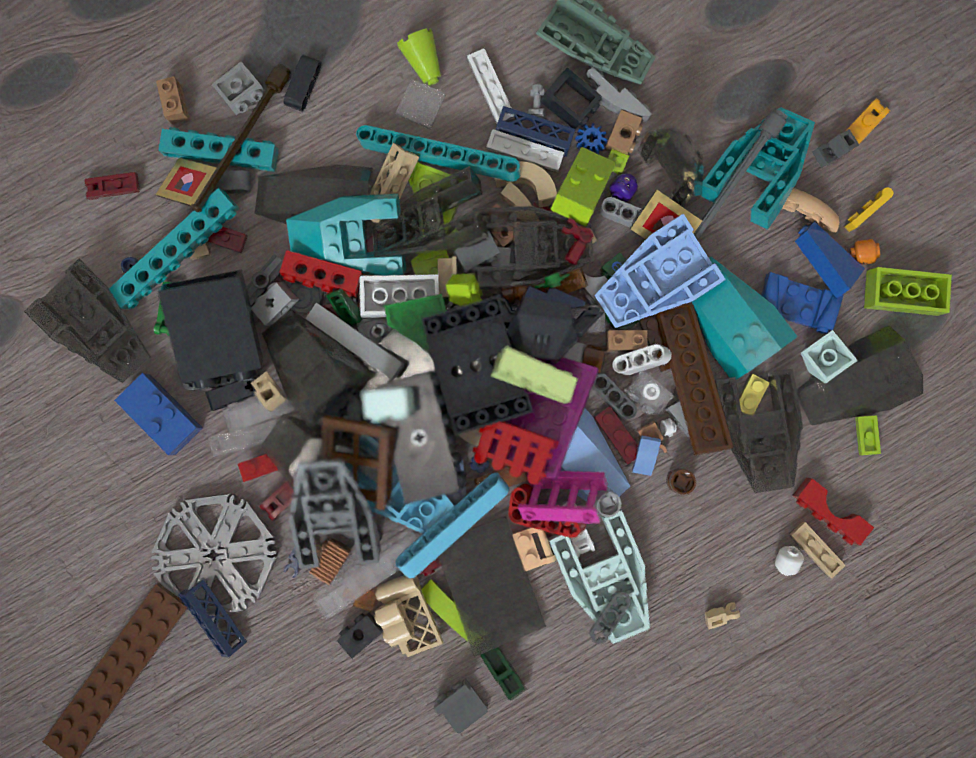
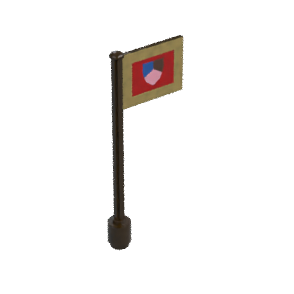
(194, 182)

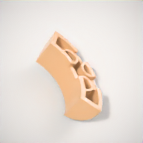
(813, 209)

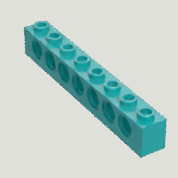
(163, 250)

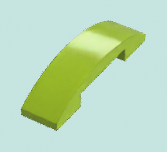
(443, 606)

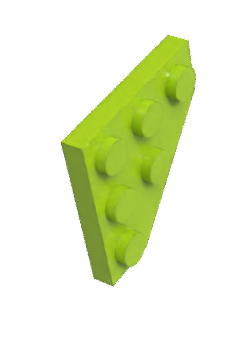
(424, 176)

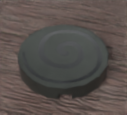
(307, 297)

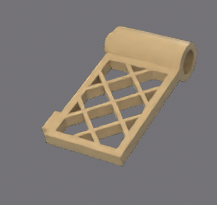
(405, 589)

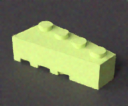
(534, 375)

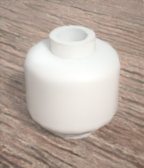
(789, 560)

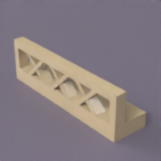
(399, 172)

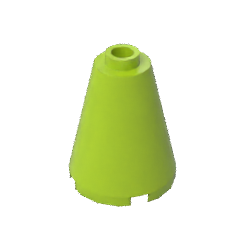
(422, 55)

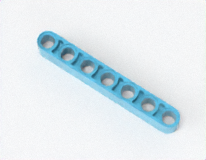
(452, 525)

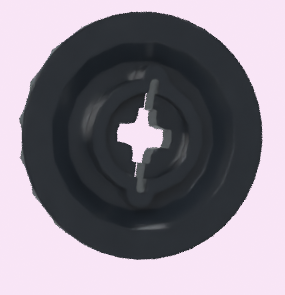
(351, 401)

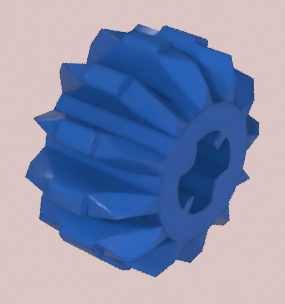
(598, 138)

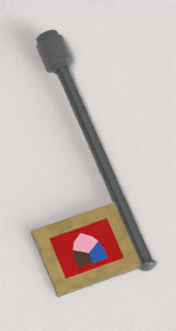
(662, 210)

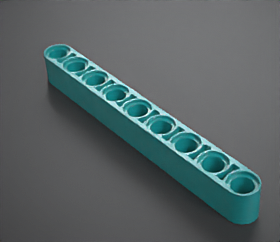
(445, 159)

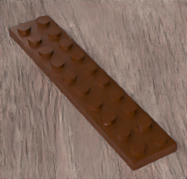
(116, 673)

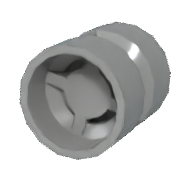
(607, 503)

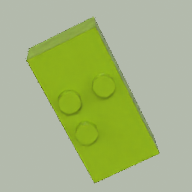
(583, 186)
(907, 291)

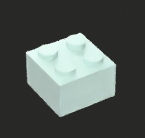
(388, 402)

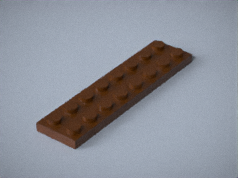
(694, 380)

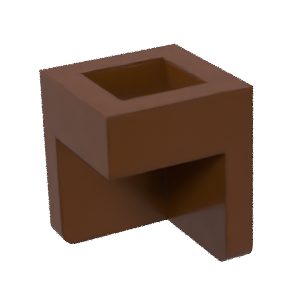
(595, 356)

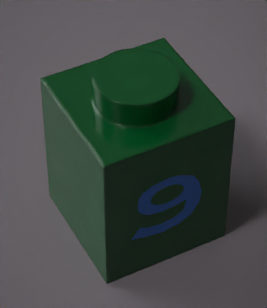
(612, 266)

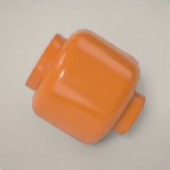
(865, 251)

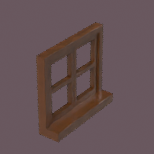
(386, 455)

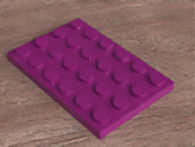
(553, 417)

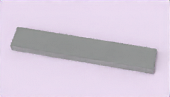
(355, 341)

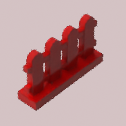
(524, 447)

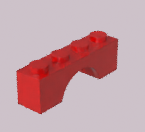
(813, 496)

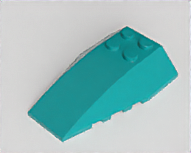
(740, 325)

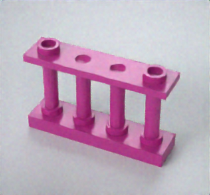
(566, 480)

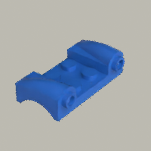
(802, 303)

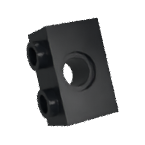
(353, 644)

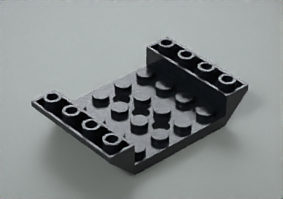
(457, 340)

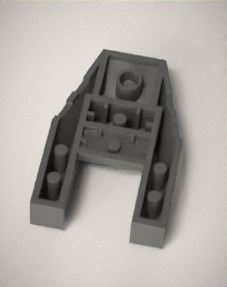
(330, 503)

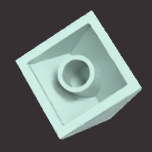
(827, 357)

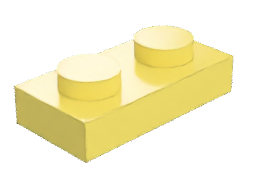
(752, 394)

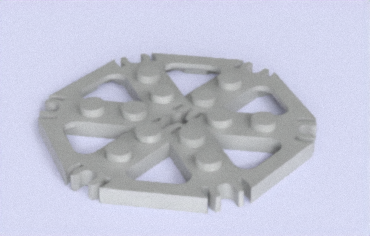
(221, 537)

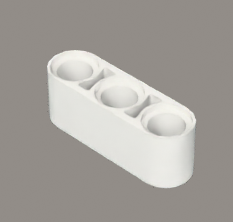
(650, 359)

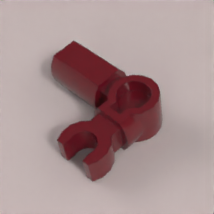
(583, 235)

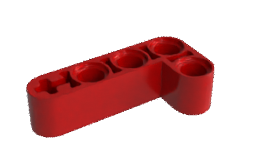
(548, 526)

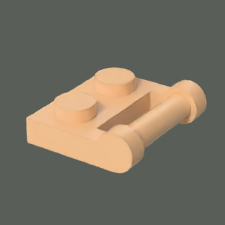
(528, 550)

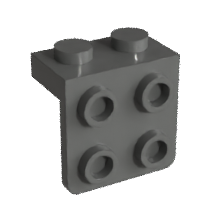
(460, 706)

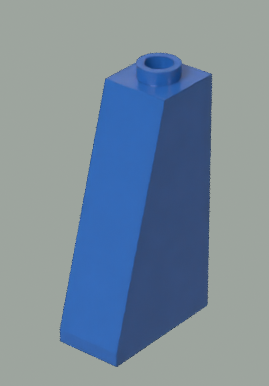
(829, 259)

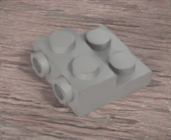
(239, 88)

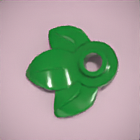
(552, 280)

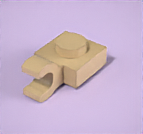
(719, 616)

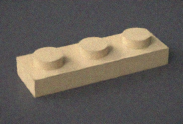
(817, 550)

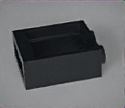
(564, 112)

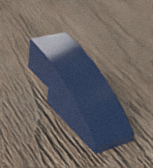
(553, 295)

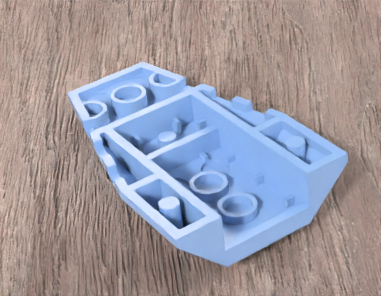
(659, 275)
(592, 454)

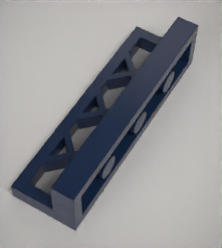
(535, 136)
(207, 624)

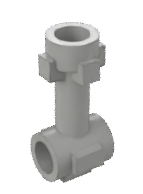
(537, 91)

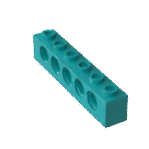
(173, 136)

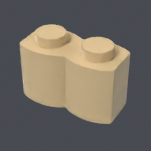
(394, 623)

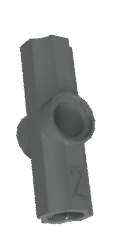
(271, 271)

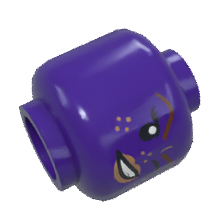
(624, 187)

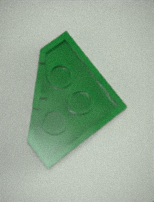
(407, 315)

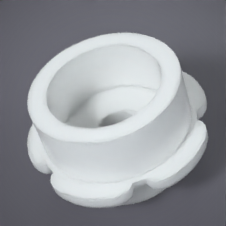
(668, 427)

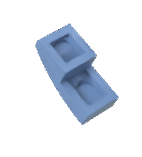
(646, 455)

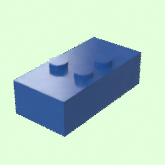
(158, 414)

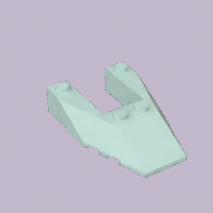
(598, 582)

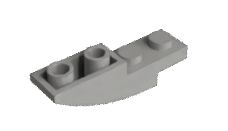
(614, 100)

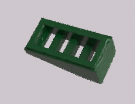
(349, 311)

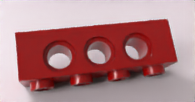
(293, 262)

